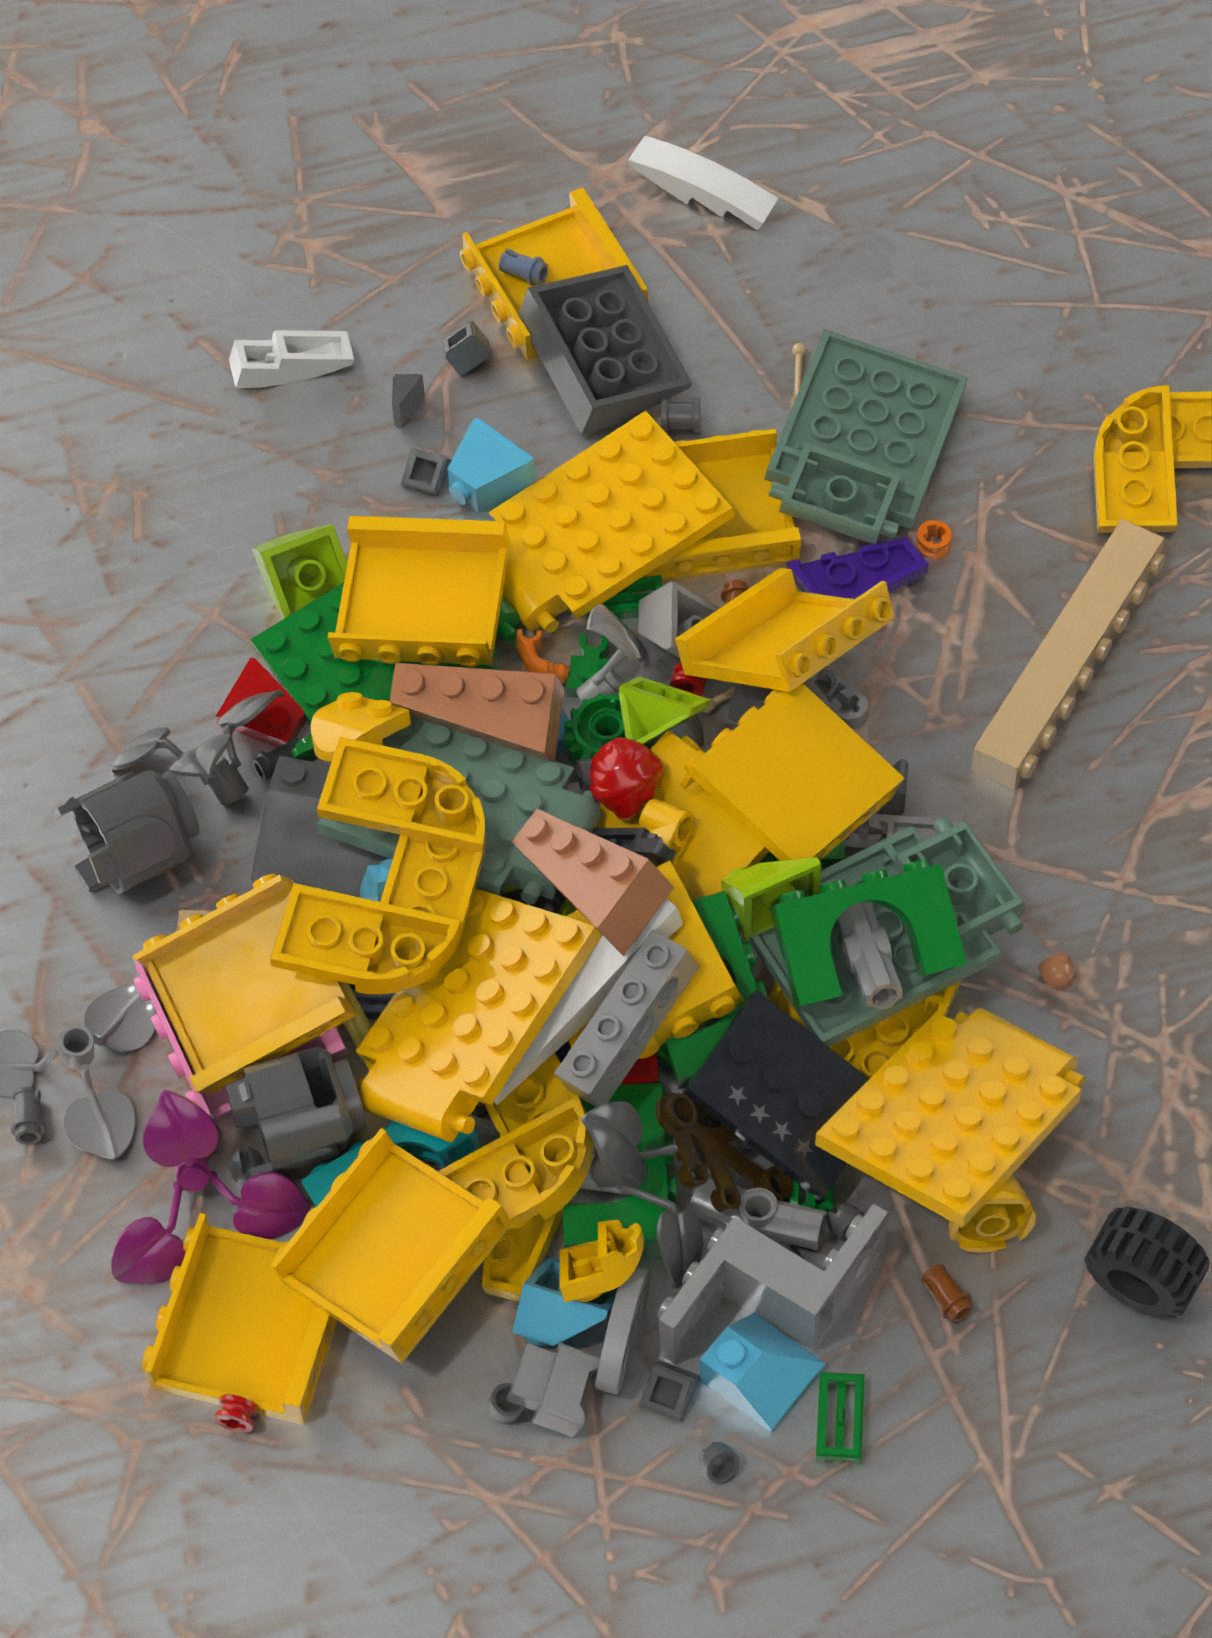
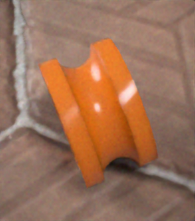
(939, 530)

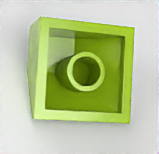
(301, 566)
(758, 888)

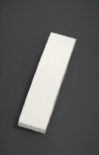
(696, 177)

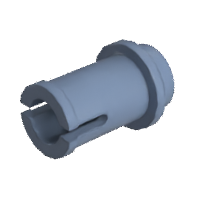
(525, 267)

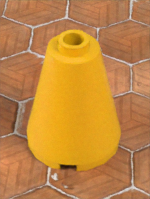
(1000, 1219)

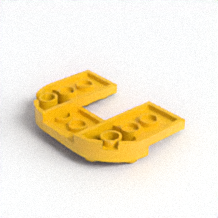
(1139, 453)
(428, 886)
(540, 1149)

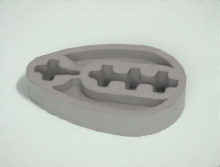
(623, 1331)

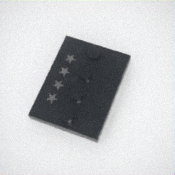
(776, 1090)

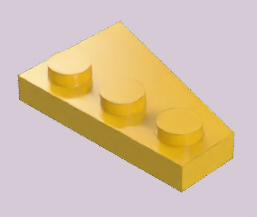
(518, 1256)

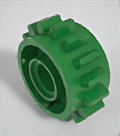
(589, 722)

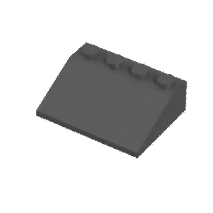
(602, 347)
(291, 839)

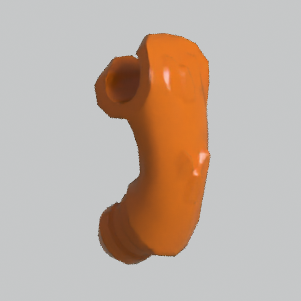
(529, 650)

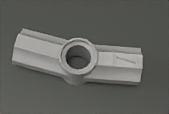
(869, 956)
(780, 1219)

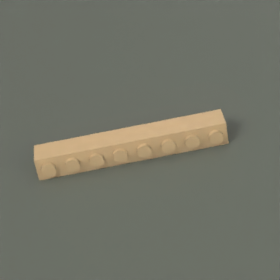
(1067, 655)

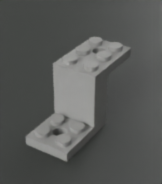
(771, 1283)

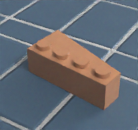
(495, 705)
(599, 878)

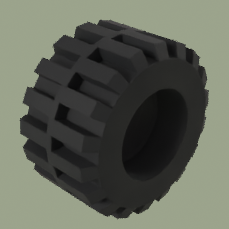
(1147, 1262)

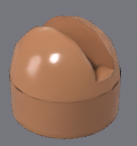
(1057, 971)

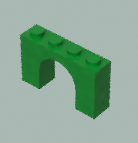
(915, 896)
(721, 922)
(582, 1220)

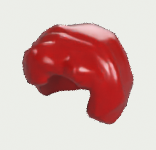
(625, 776)

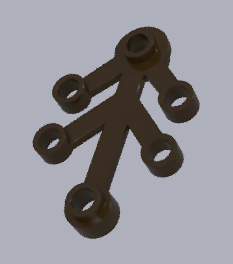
(678, 1117)

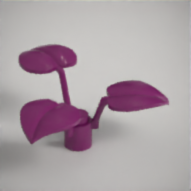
(182, 1138)

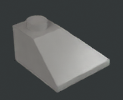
(670, 613)

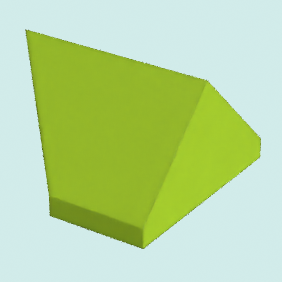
(654, 708)

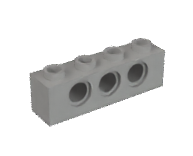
(627, 1019)

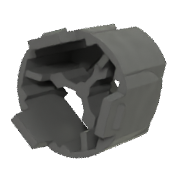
(132, 829)
(301, 1107)

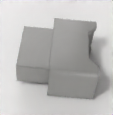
(553, 1385)

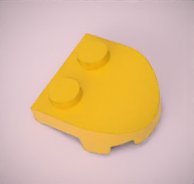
(355, 719)
(602, 1263)

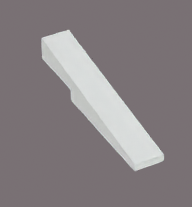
(586, 995)

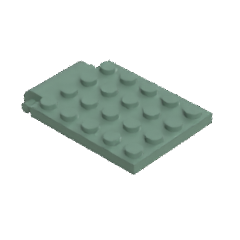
(862, 438)
(510, 791)
(981, 905)

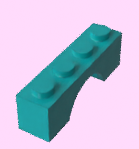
(413, 1141)

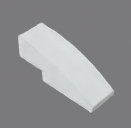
(289, 357)

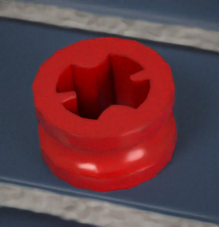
(686, 682)
(236, 1413)

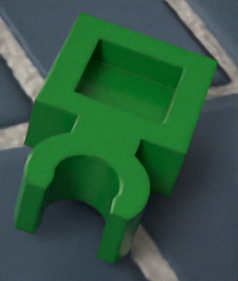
(587, 664)

